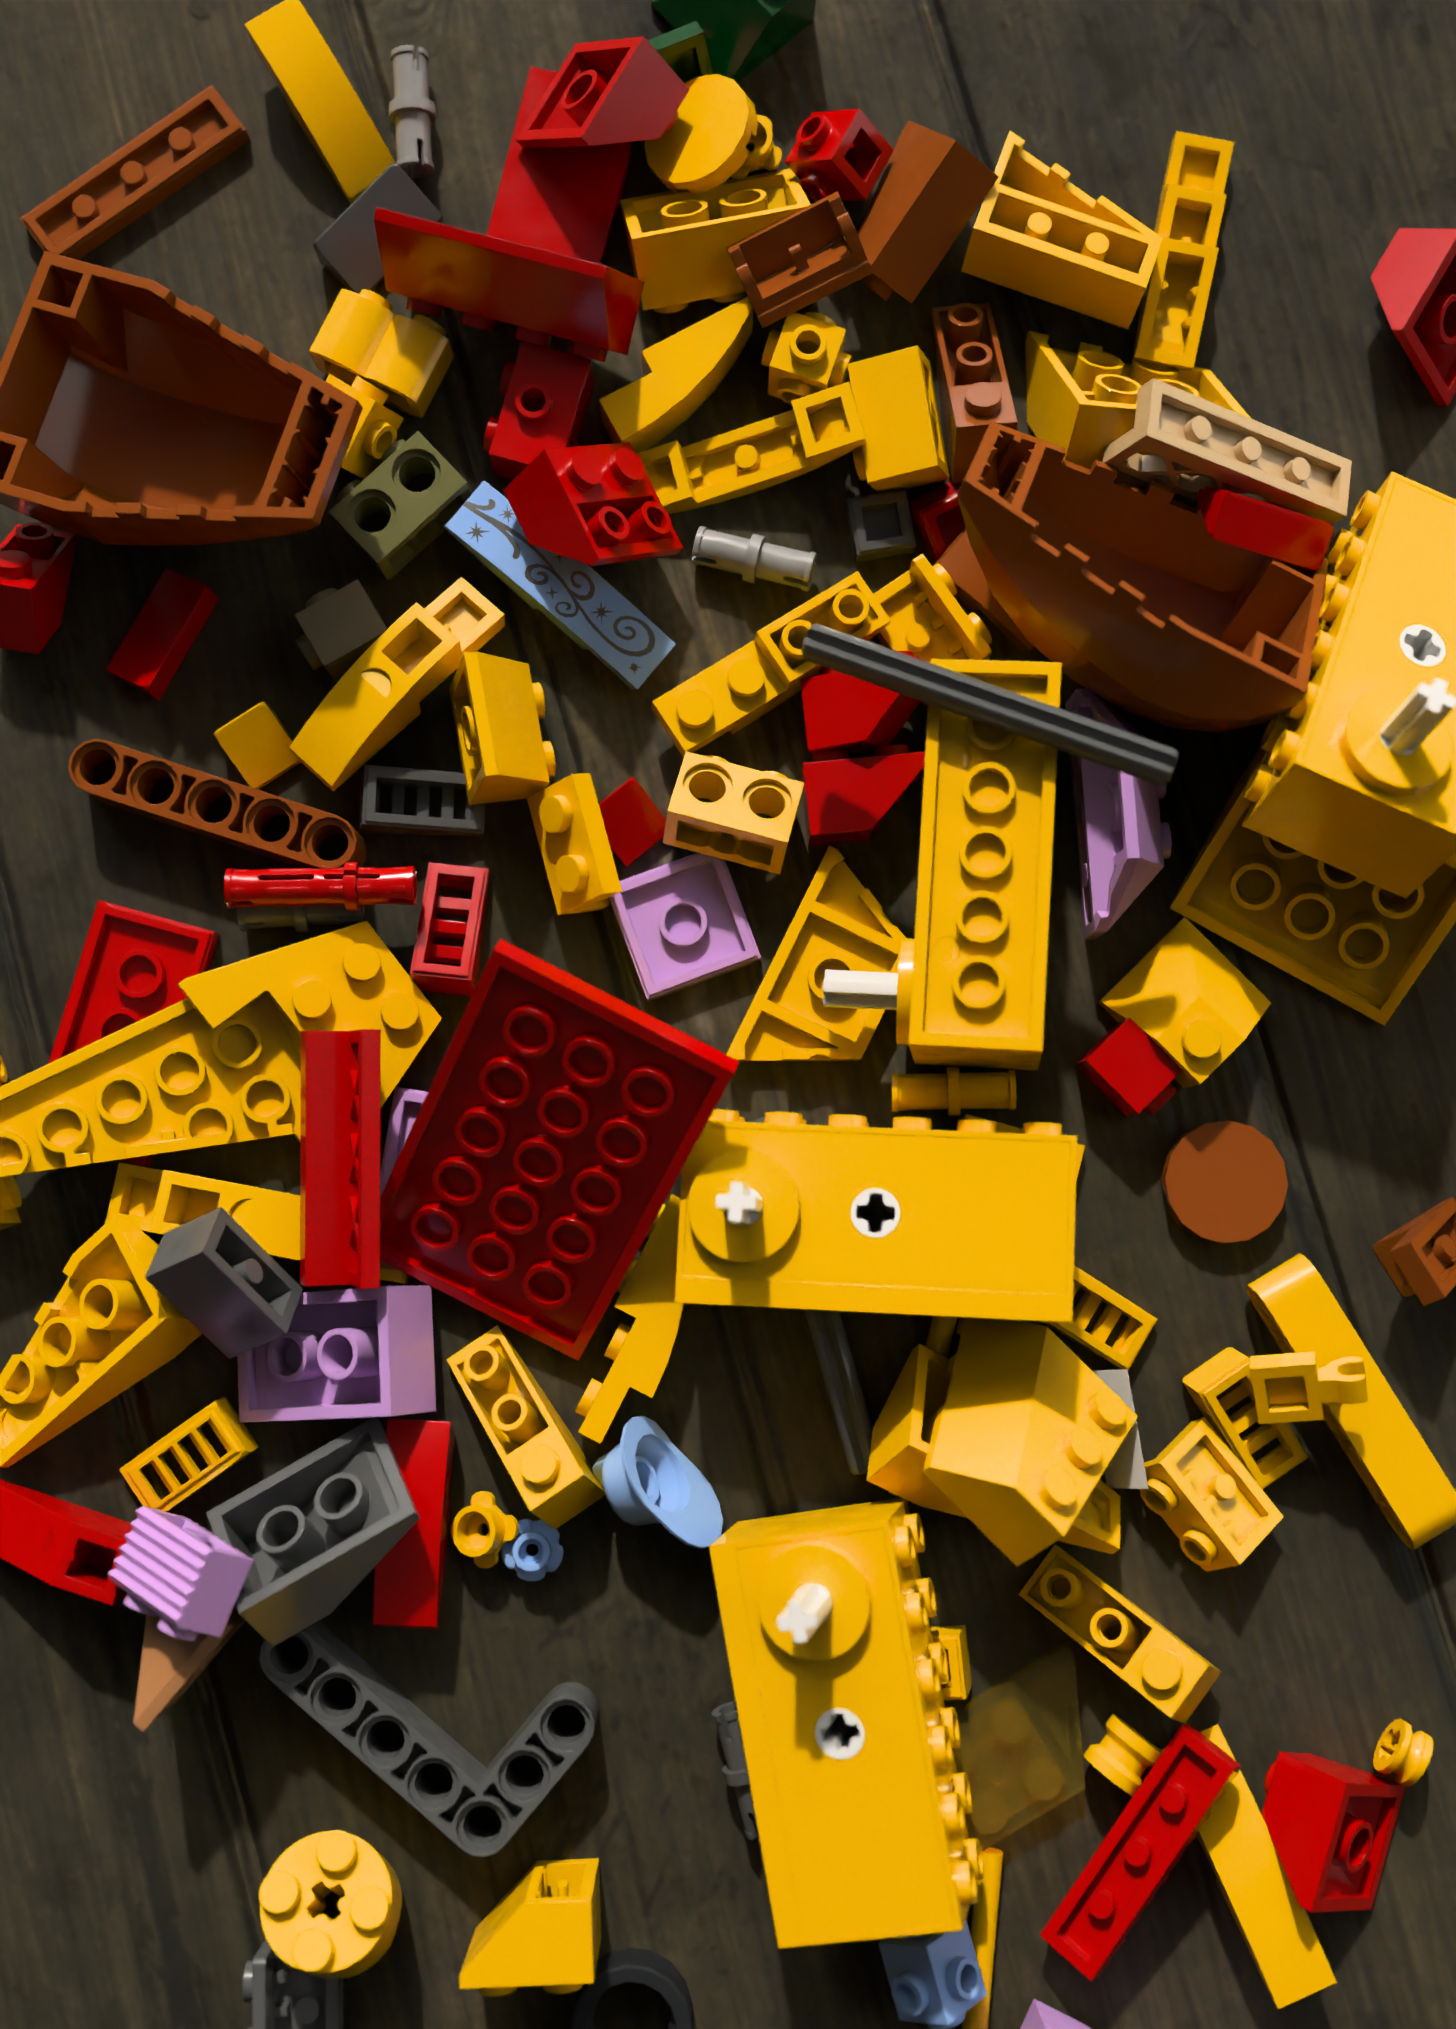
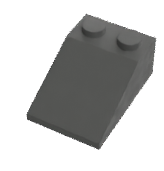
(316, 1529)

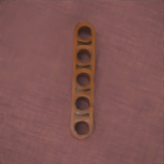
(194, 793)

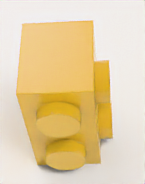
(898, 421)

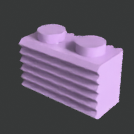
(179, 1574)

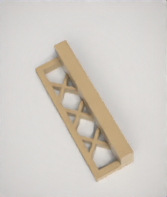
(1231, 451)

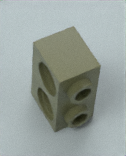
(414, 515)

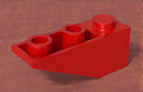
(61, 1542)

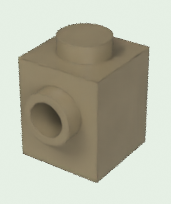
(338, 628)

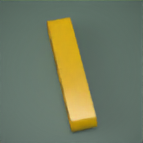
(1372, 1433)

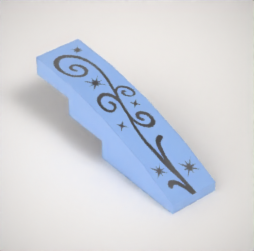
(560, 588)

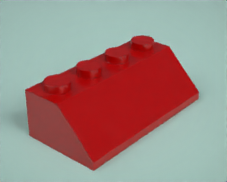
(508, 284)

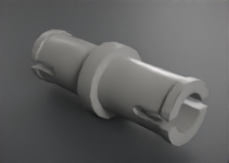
(412, 110)
(753, 558)

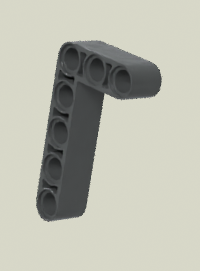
(428, 1743)

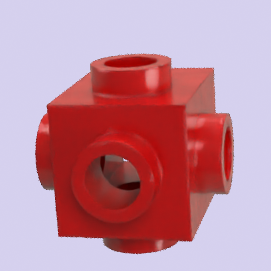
(838, 154)

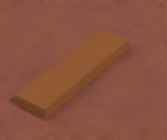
(137, 177)

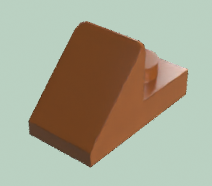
(1423, 1254)

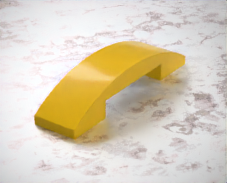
(757, 454)

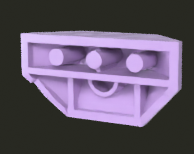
(1116, 827)

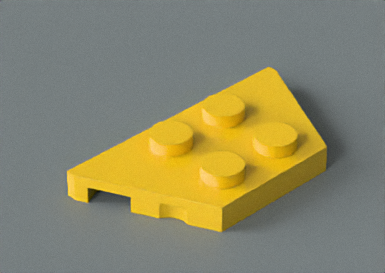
(832, 930)

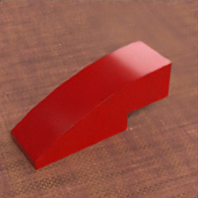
(412, 1572)

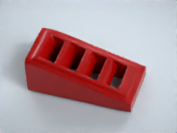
(445, 978)

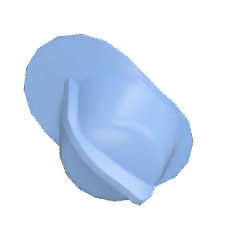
(656, 1483)

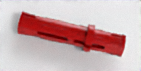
(310, 887)

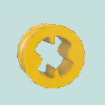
(1403, 1752)

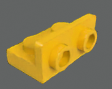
(1208, 1498)

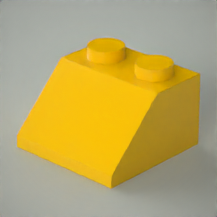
(500, 729)

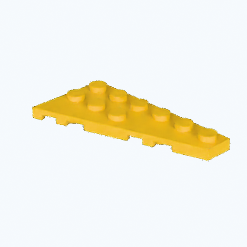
(156, 1091)

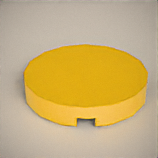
(706, 138)

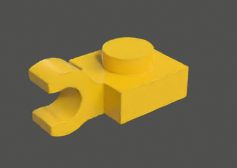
(1294, 1389)

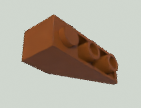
(969, 380)

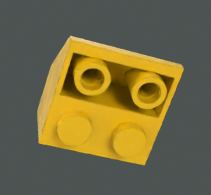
(539, 1932)

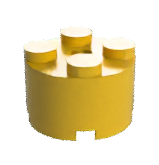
(295, 1897)

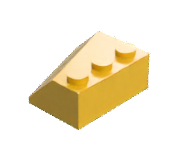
(1092, 397)
(1022, 1433)

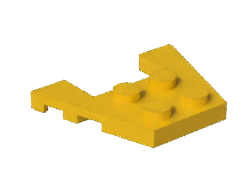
(327, 985)

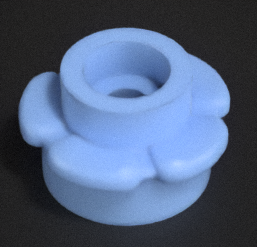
(549, 1550)

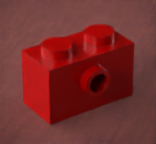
(542, 407)

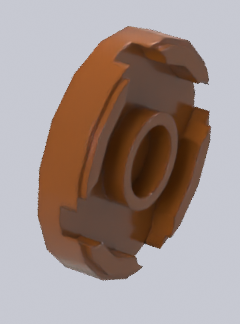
(1224, 1181)

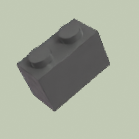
(224, 1283)

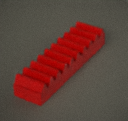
(1140, 1851)

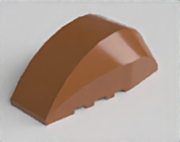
(158, 419)
(1137, 589)

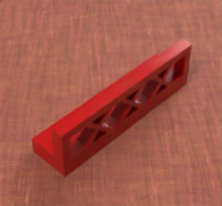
(340, 1158)

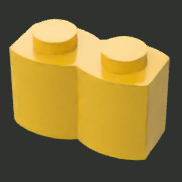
(384, 349)

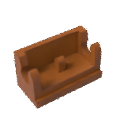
(800, 259)

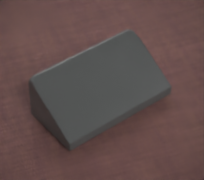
(350, 243)

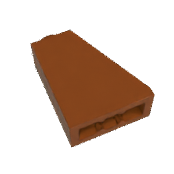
(919, 210)

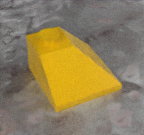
(1188, 1002)

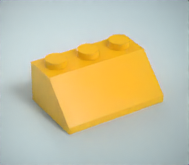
(683, 237)

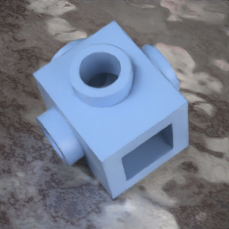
(933, 1977)

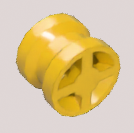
(1122, 1755)

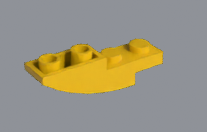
(766, 669)
(391, 678)
(167, 1199)
(645, 1348)

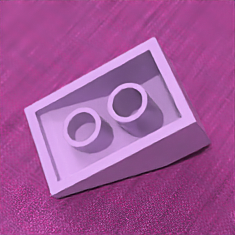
(345, 1358)

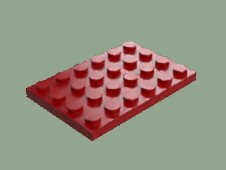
(546, 1149)

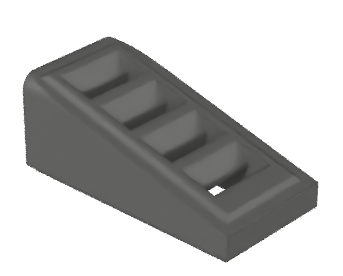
(397, 823)

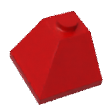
(606, 97)
(1419, 300)
(1330, 1829)

